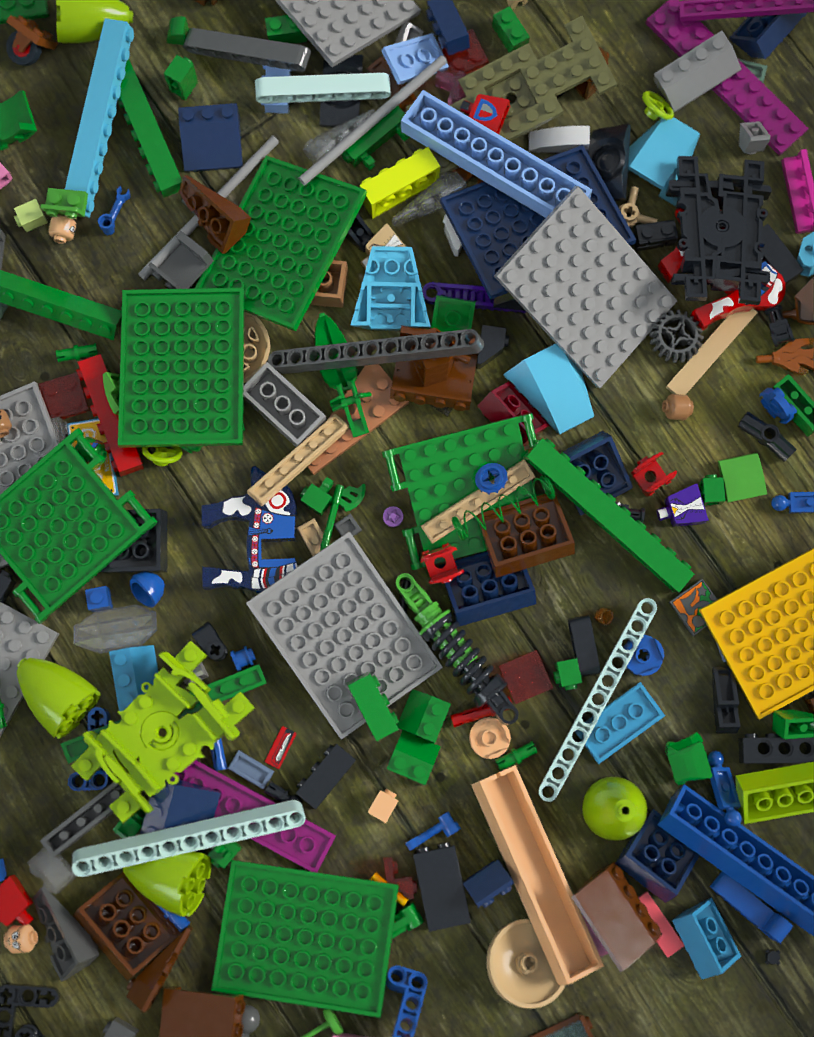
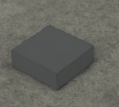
(348, 524)

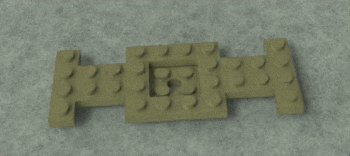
(536, 82)

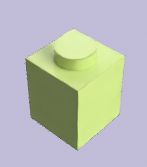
(30, 215)

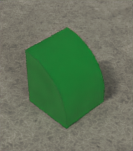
(177, 30)

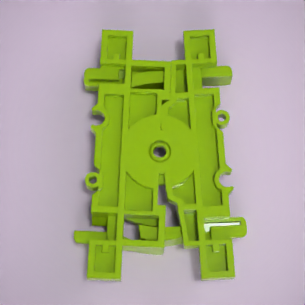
(139, 737)

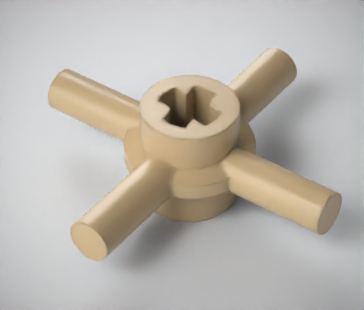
(632, 209)

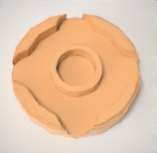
(489, 738)

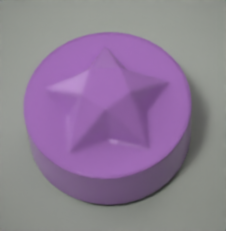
(393, 516)

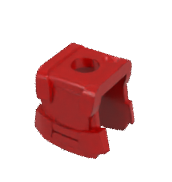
(651, 465)
(445, 573)

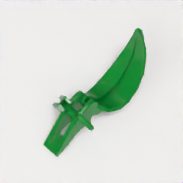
(341, 378)

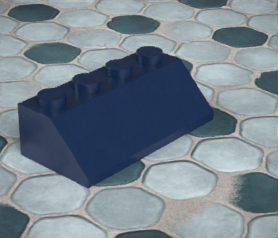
(762, 34)

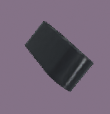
(584, 645)

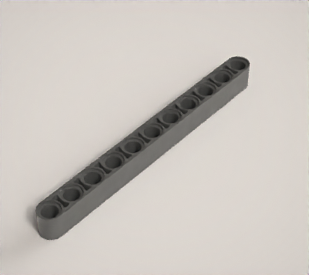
(384, 346)

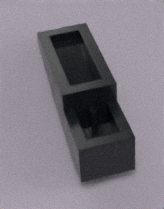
(725, 701)

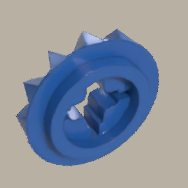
(482, 478)

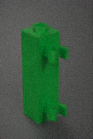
(374, 138)

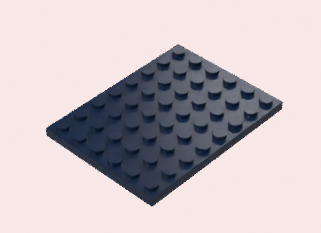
(496, 225)

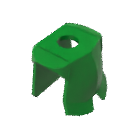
(688, 759)

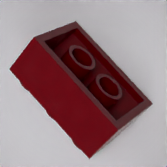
(508, 403)

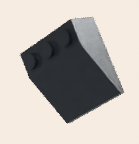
(148, 551)

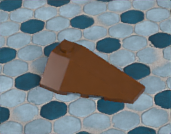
(220, 217)
(149, 982)

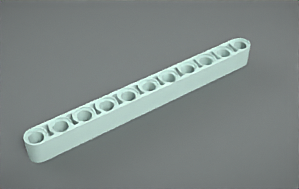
(606, 692)
(181, 845)

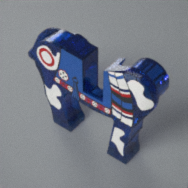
(267, 523)

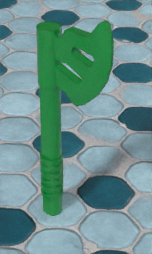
(336, 501)

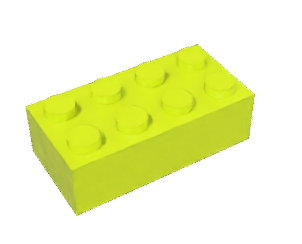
(400, 182)

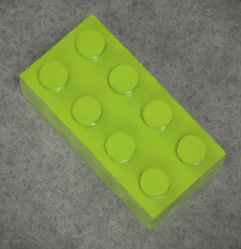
(776, 793)

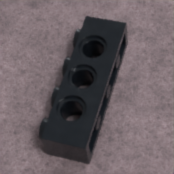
(749, 749)

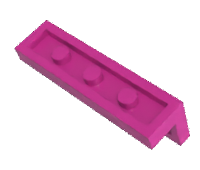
(800, 190)

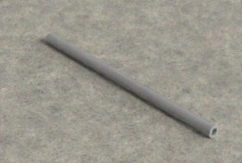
(372, 120)
(233, 182)

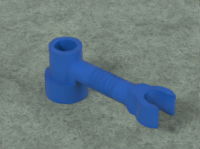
(107, 221)
(446, 824)

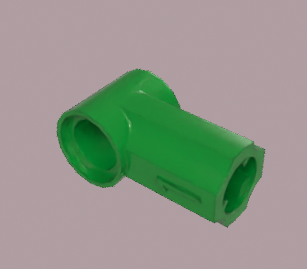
(406, 919)

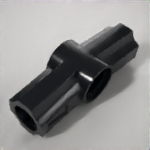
(778, 444)

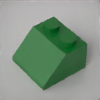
(423, 715)
(413, 757)

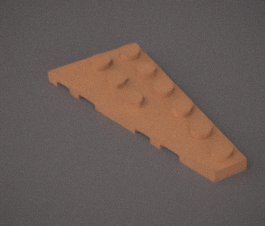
(375, 408)

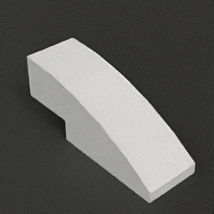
(559, 139)

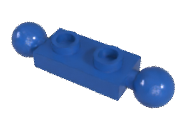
(797, 502)
(724, 789)

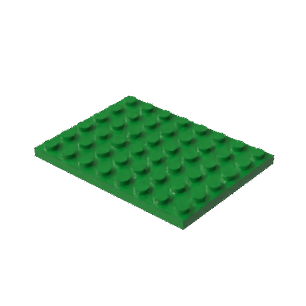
(287, 242)
(181, 367)
(306, 938)

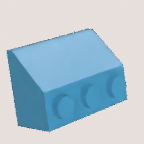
(130, 670)
(706, 939)

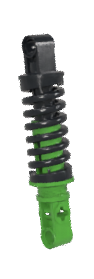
(457, 650)

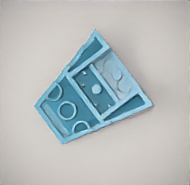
(657, 152)
(390, 292)
(553, 388)

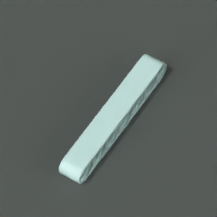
(322, 88)

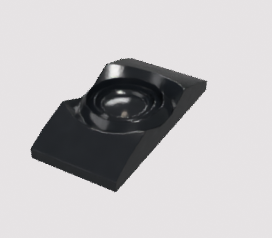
(337, 112)
(610, 156)

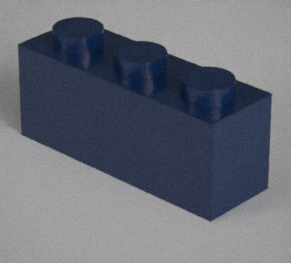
(448, 25)

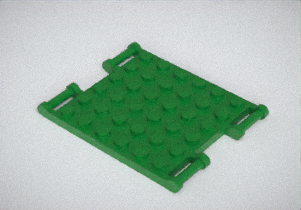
(444, 472)
(64, 525)

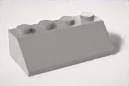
(697, 71)

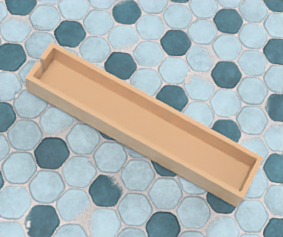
(537, 876)

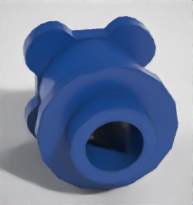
(243, 657)

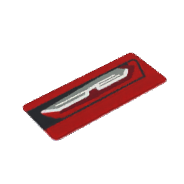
(280, 747)

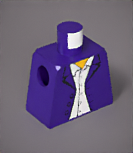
(684, 508)

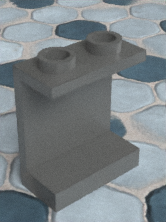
(183, 264)

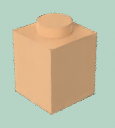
(383, 805)

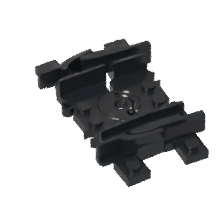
(714, 255)

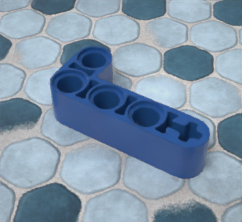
(91, 783)
(751, 907)
(409, 994)

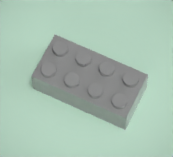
(282, 405)

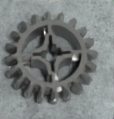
(683, 339)

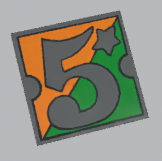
(688, 605)

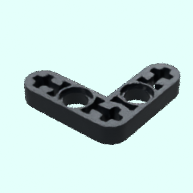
(18, 1000)

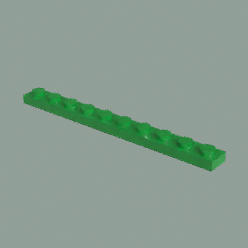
(221, 689)

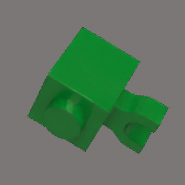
(317, 498)
(224, 854)

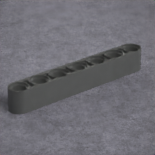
(247, 49)

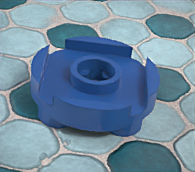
(777, 405)
(653, 660)

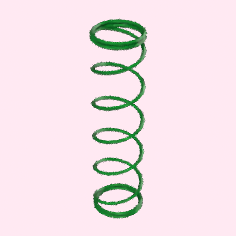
(547, 487)

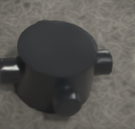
(772, 956)

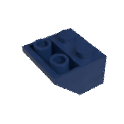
(488, 883)

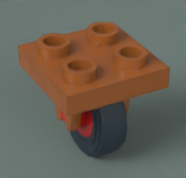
(25, 43)

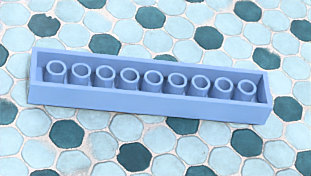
(487, 155)

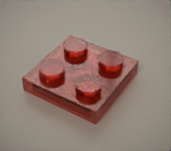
(468, 59)
(64, 396)
(525, 677)

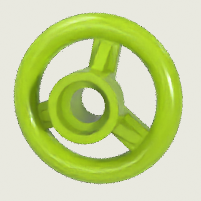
(655, 106)
(163, 455)

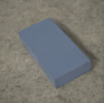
(251, 769)

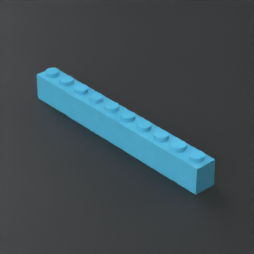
(99, 109)

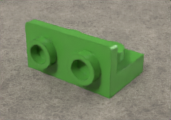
(65, 202)

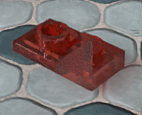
(406, 884)

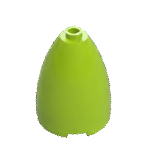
(83, 19)
(55, 695)
(614, 808)
(172, 881)

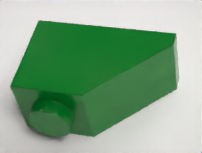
(793, 724)

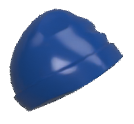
(147, 588)

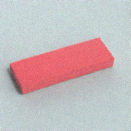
(669, 940)

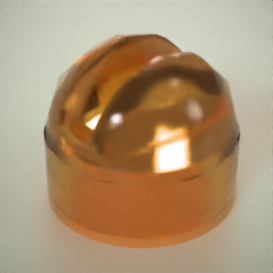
(604, 616)

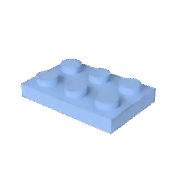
(412, 56)

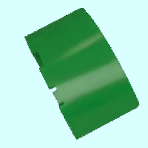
(15, 120)

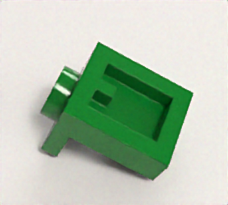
(131, 826)

